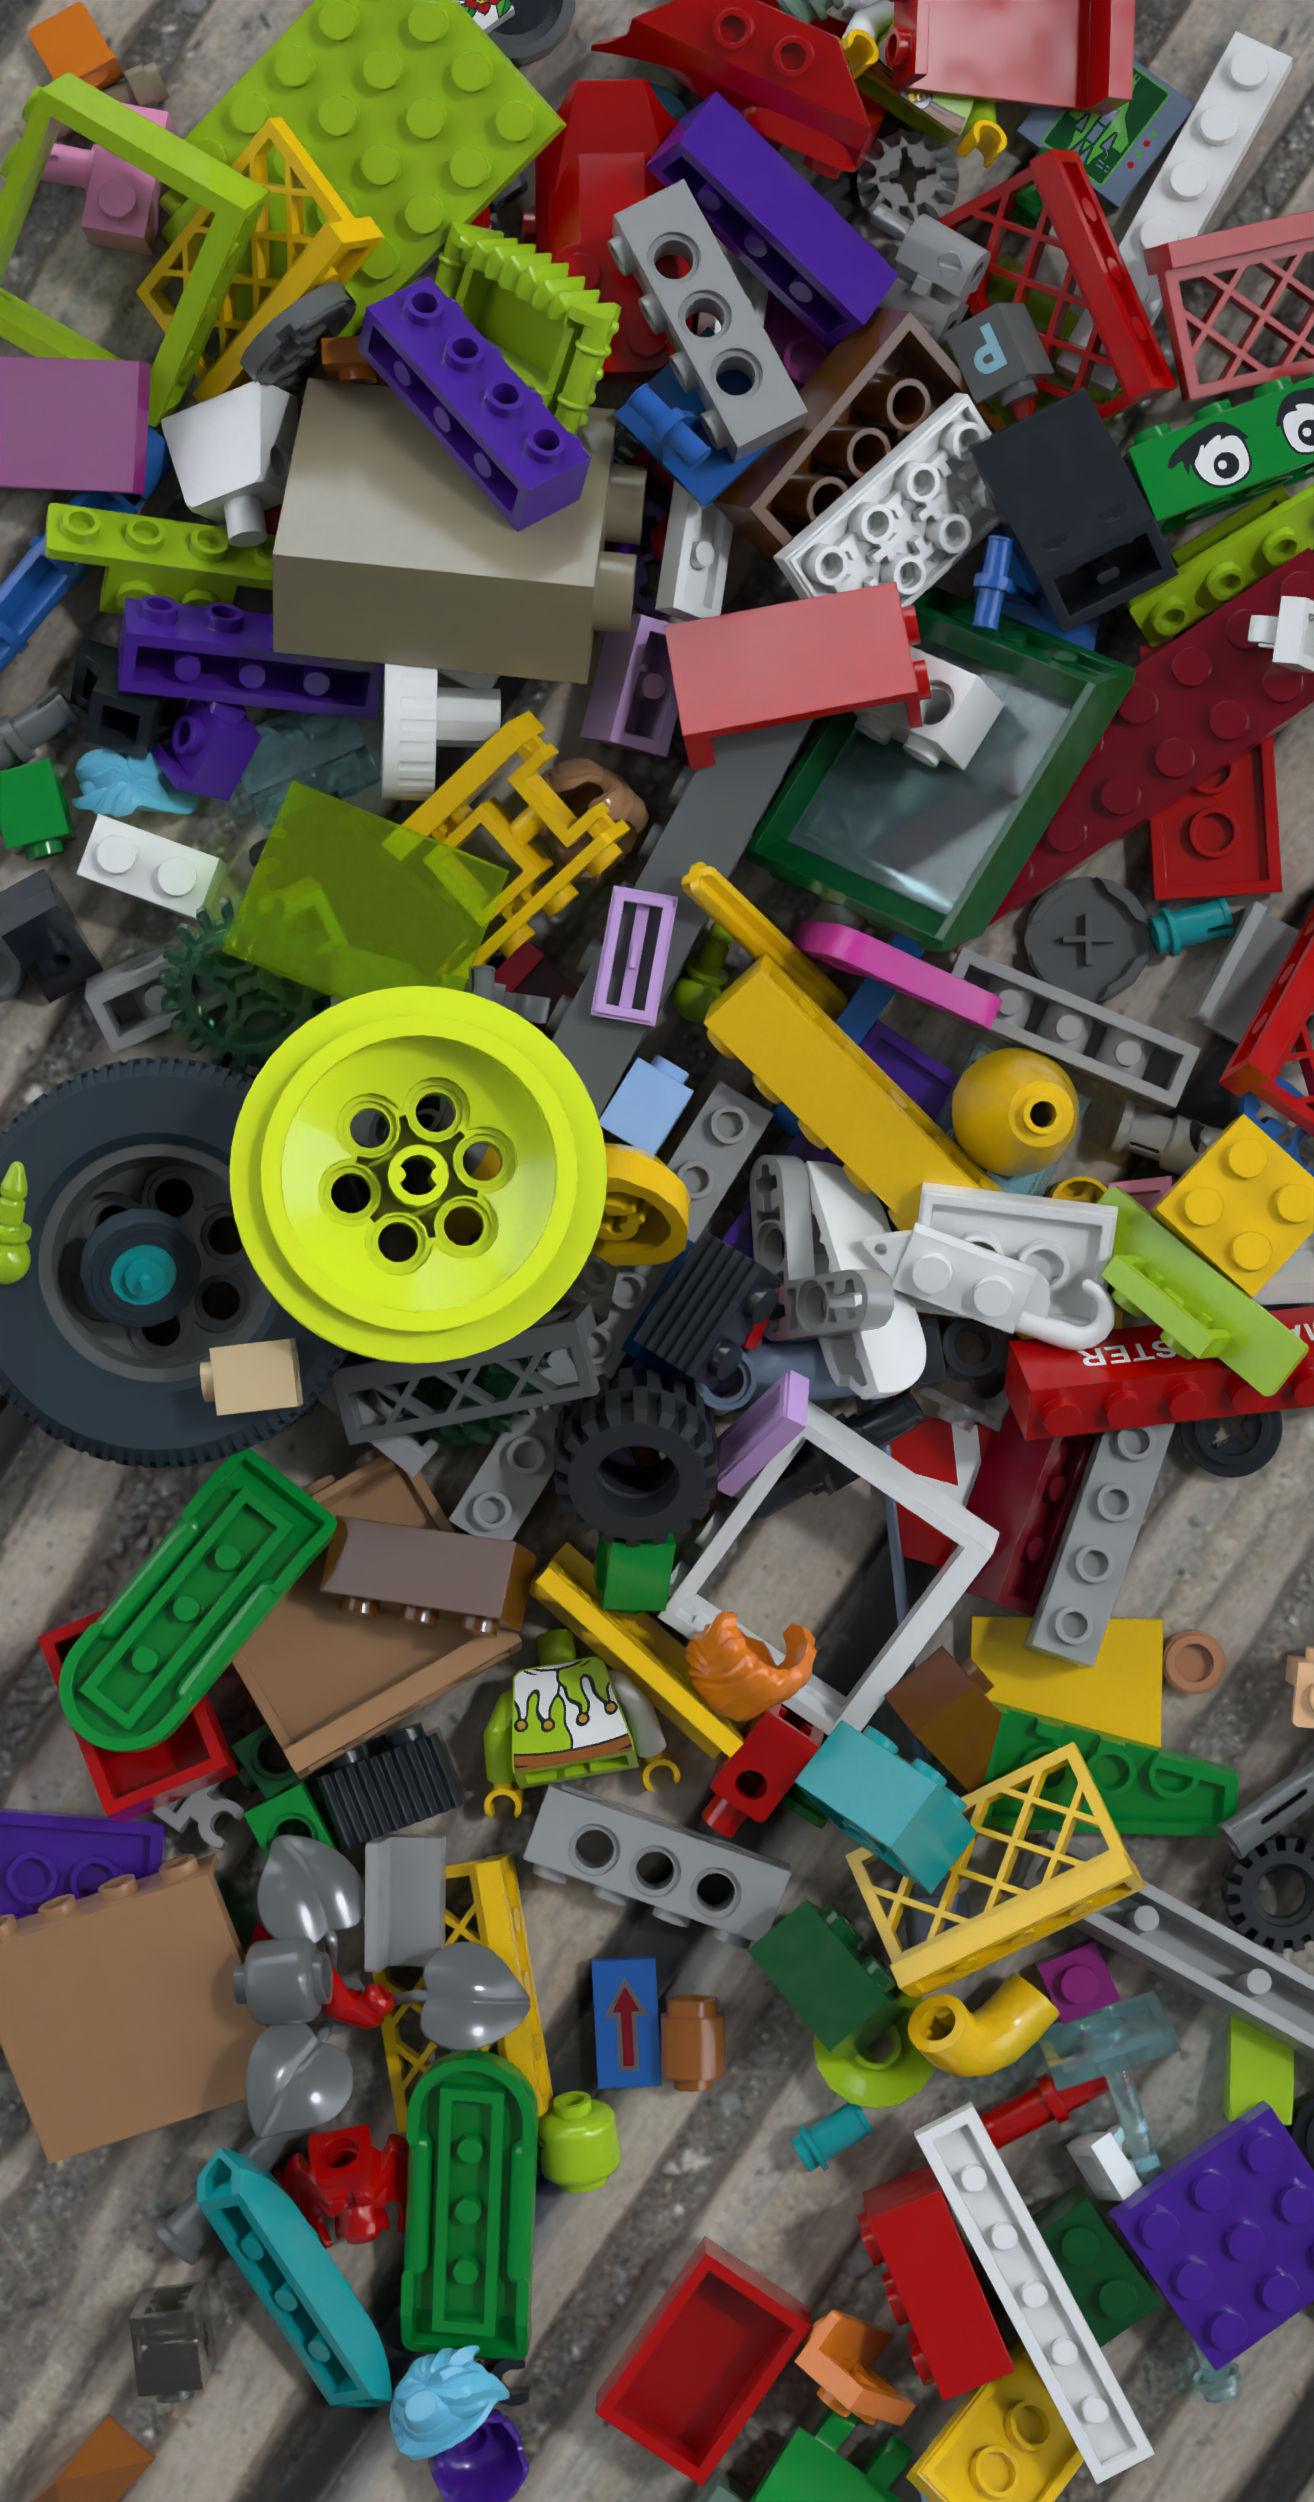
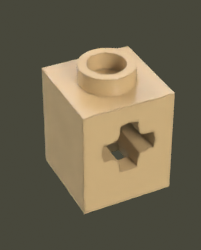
(252, 1377)

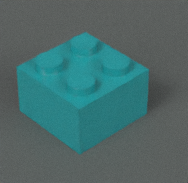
(888, 1804)

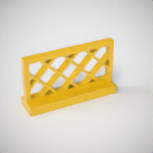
(329, 257)
(633, 1646)
(1028, 1915)
(504, 1932)

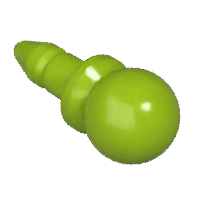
(702, 983)
(14, 1233)

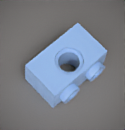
(647, 1104)

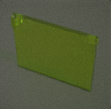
(361, 902)

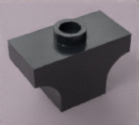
(119, 718)
(46, 936)

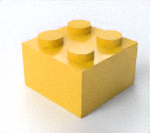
(1242, 1205)

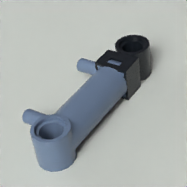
(771, 1360)

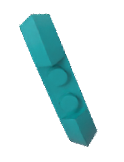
(295, 2280)

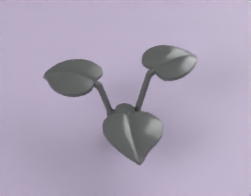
(292, 2073)

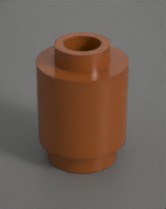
(692, 2042)

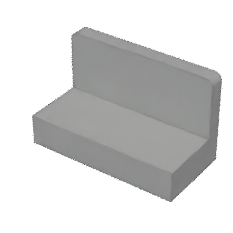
(1243, 973)
(404, 1900)

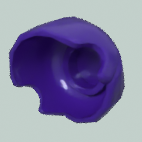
(484, 2465)

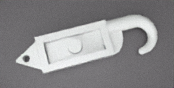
(984, 1286)

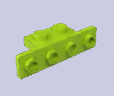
(156, 556)
(1227, 562)
(1194, 1301)

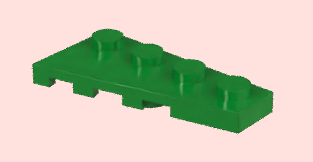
(1140, 1783)

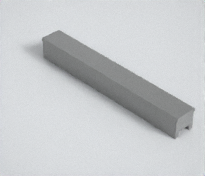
(1195, 1954)

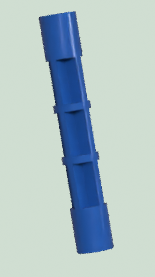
(41, 582)

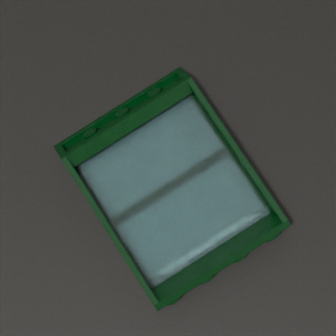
(943, 843)

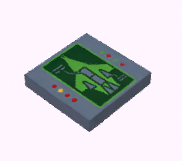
(1118, 145)

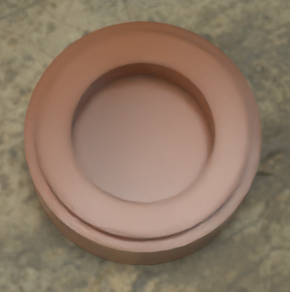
(1193, 1662)

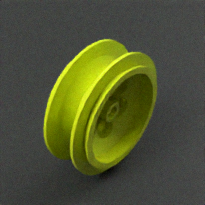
(505, 1092)

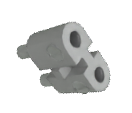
(934, 270)

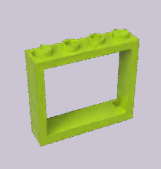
(167, 158)

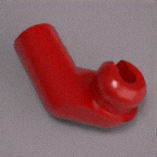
(356, 2007)

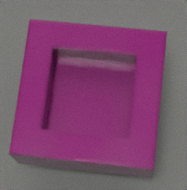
(1078, 1980)

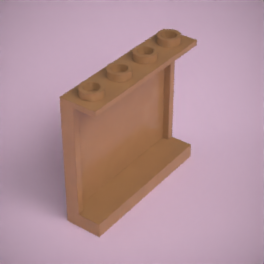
(342, 1677)
(124, 2008)

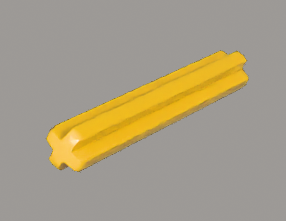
(759, 935)

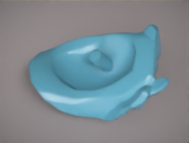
(126, 783)
(442, 2401)

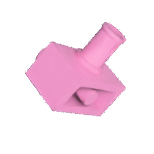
(120, 198)

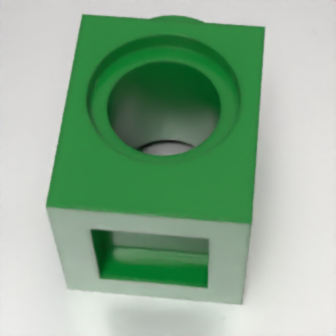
(35, 811)
(634, 1577)
(292, 1802)

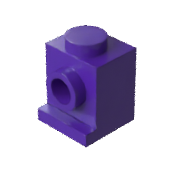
(208, 749)

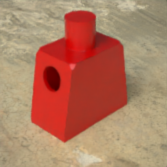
(775, 1746)

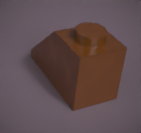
(950, 1714)

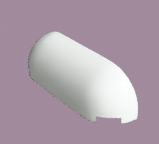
(870, 1361)

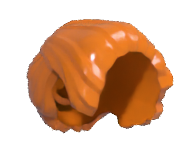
(738, 1672)

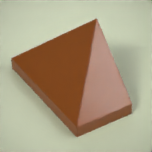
(99, 2467)

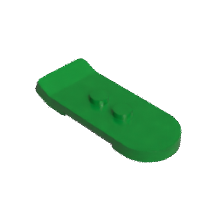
(192, 1605)
(470, 2207)

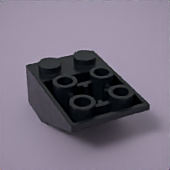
(1072, 511)

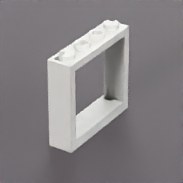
(817, 1700)

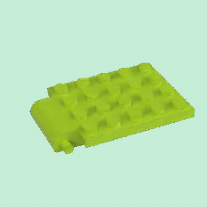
(401, 116)

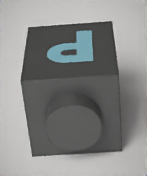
(1000, 355)

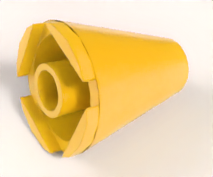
(995, 1106)

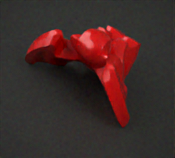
(348, 2182)

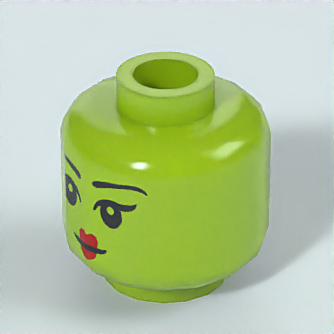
(578, 2143)

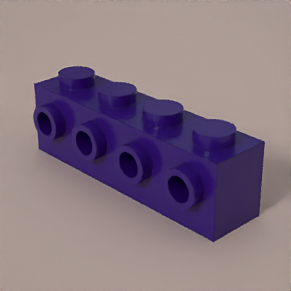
(774, 220)
(474, 403)
(230, 659)

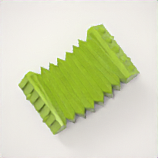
(534, 315)

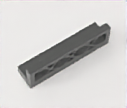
(552, 1332)

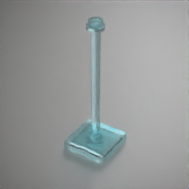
(1107, 2046)

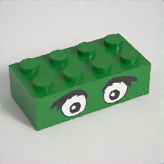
(1226, 454)

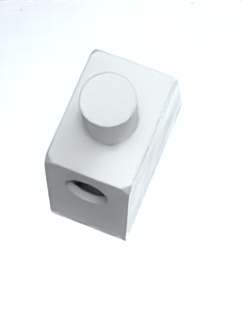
(235, 456)

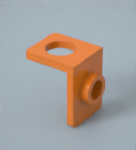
(76, 46)

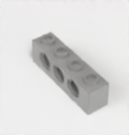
(675, 226)
(129, 995)
(1080, 1033)
(1097, 1544)
(756, 1877)

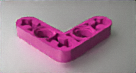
(860, 954)

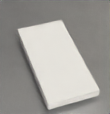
(903, 517)

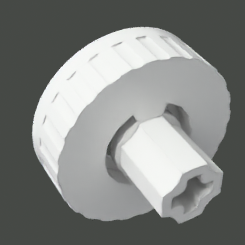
(423, 717)

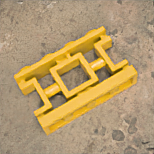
(452, 822)

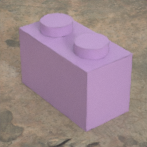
(633, 691)

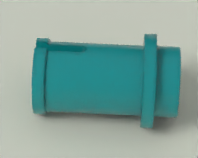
(1190, 926)
(831, 2136)

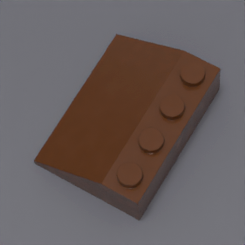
(859, 409)

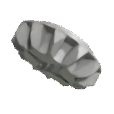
(928, 156)

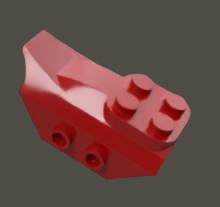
(769, 66)
(581, 183)

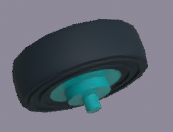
(140, 1267)

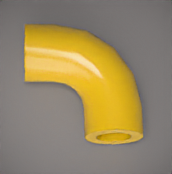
(982, 2039)

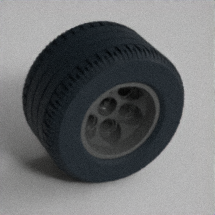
(109, 1386)

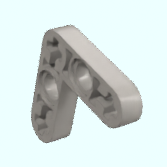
(782, 1210)

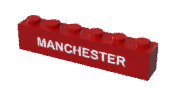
(1140, 1383)

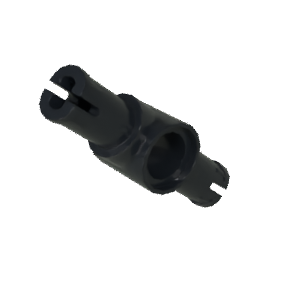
(819, 1472)

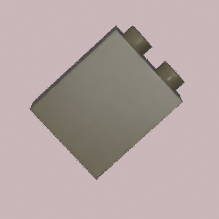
(412, 565)

